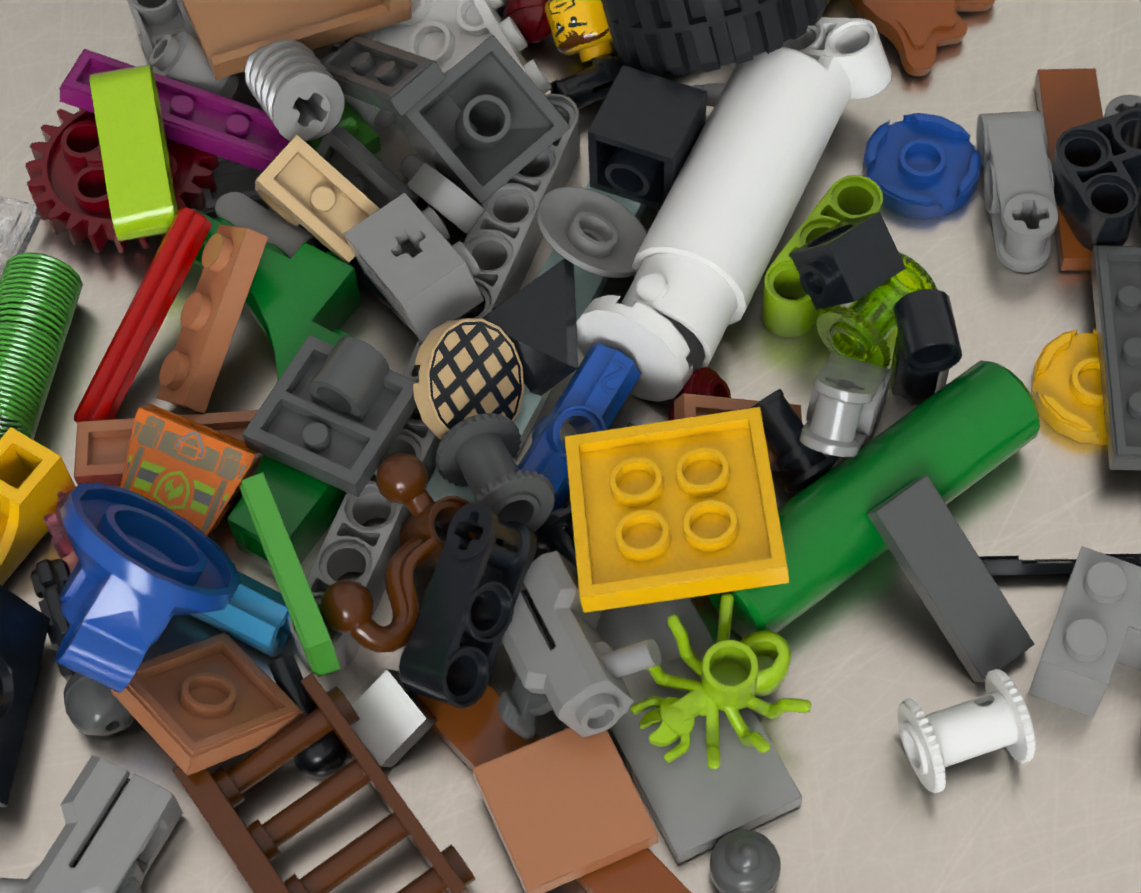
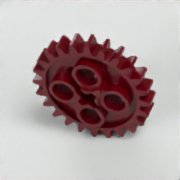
(71, 181)

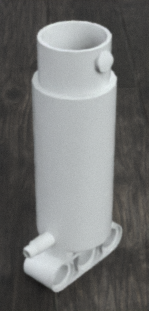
(749, 176)

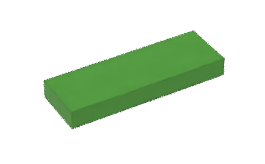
(289, 575)

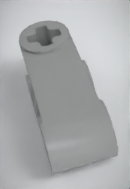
(1018, 187)
(845, 405)

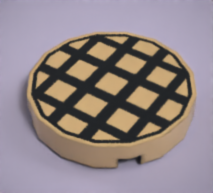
(467, 372)

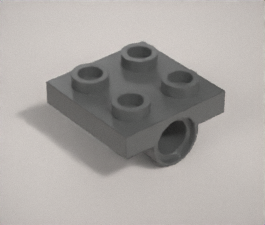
(333, 413)

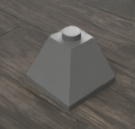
(482, 122)

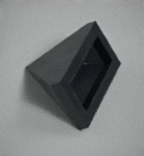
(543, 327)

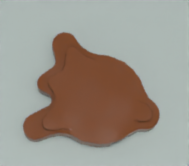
(919, 26)

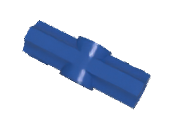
(587, 405)

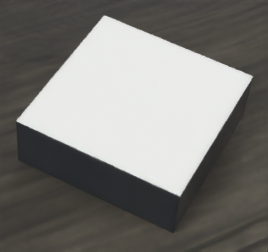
(390, 719)

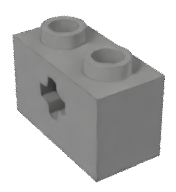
(416, 265)

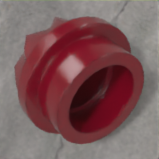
(529, 18)

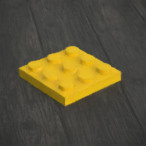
(674, 510)

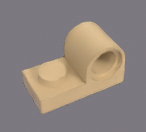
(314, 194)

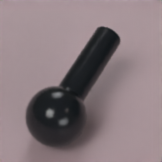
(326, 754)

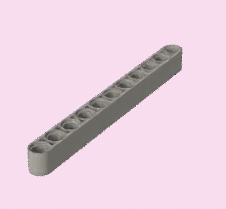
(493, 244)

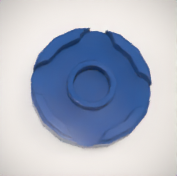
(922, 165)

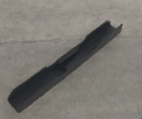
(1014, 566)

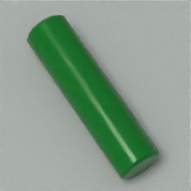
(826, 526)

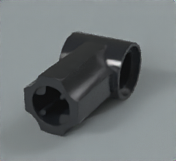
(924, 345)

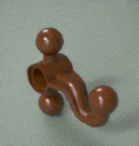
(348, 603)

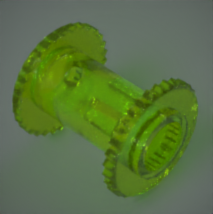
(867, 323)

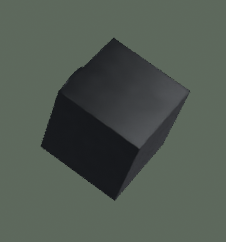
(644, 135)

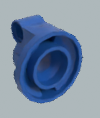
(131, 578)

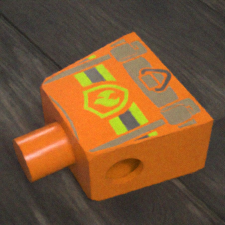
(186, 466)

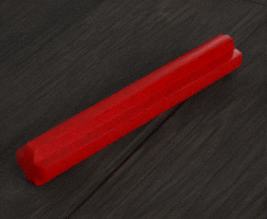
(144, 317)

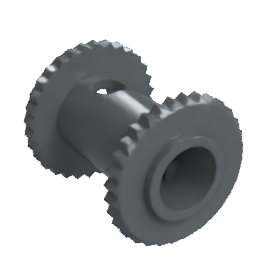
(482, 456)

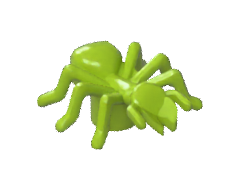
(729, 682)

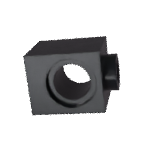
(847, 261)

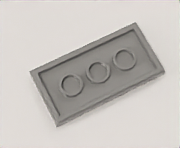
(686, 797)

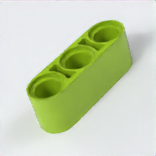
(134, 152)
(845, 200)

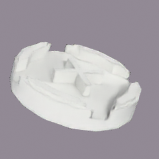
(643, 337)

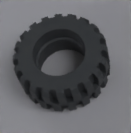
(704, 33)

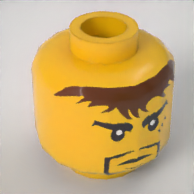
(579, 28)

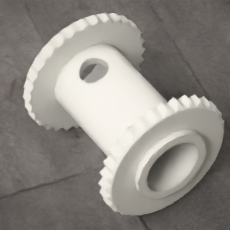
(966, 730)

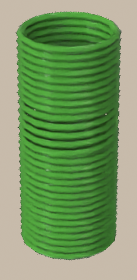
(35, 310)

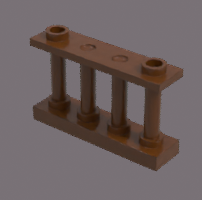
(257, 844)

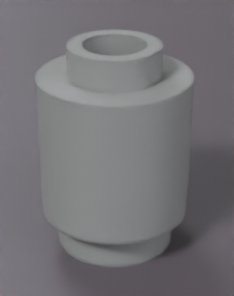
(185, 61)

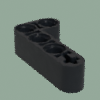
(1097, 173)

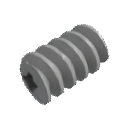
(294, 89)

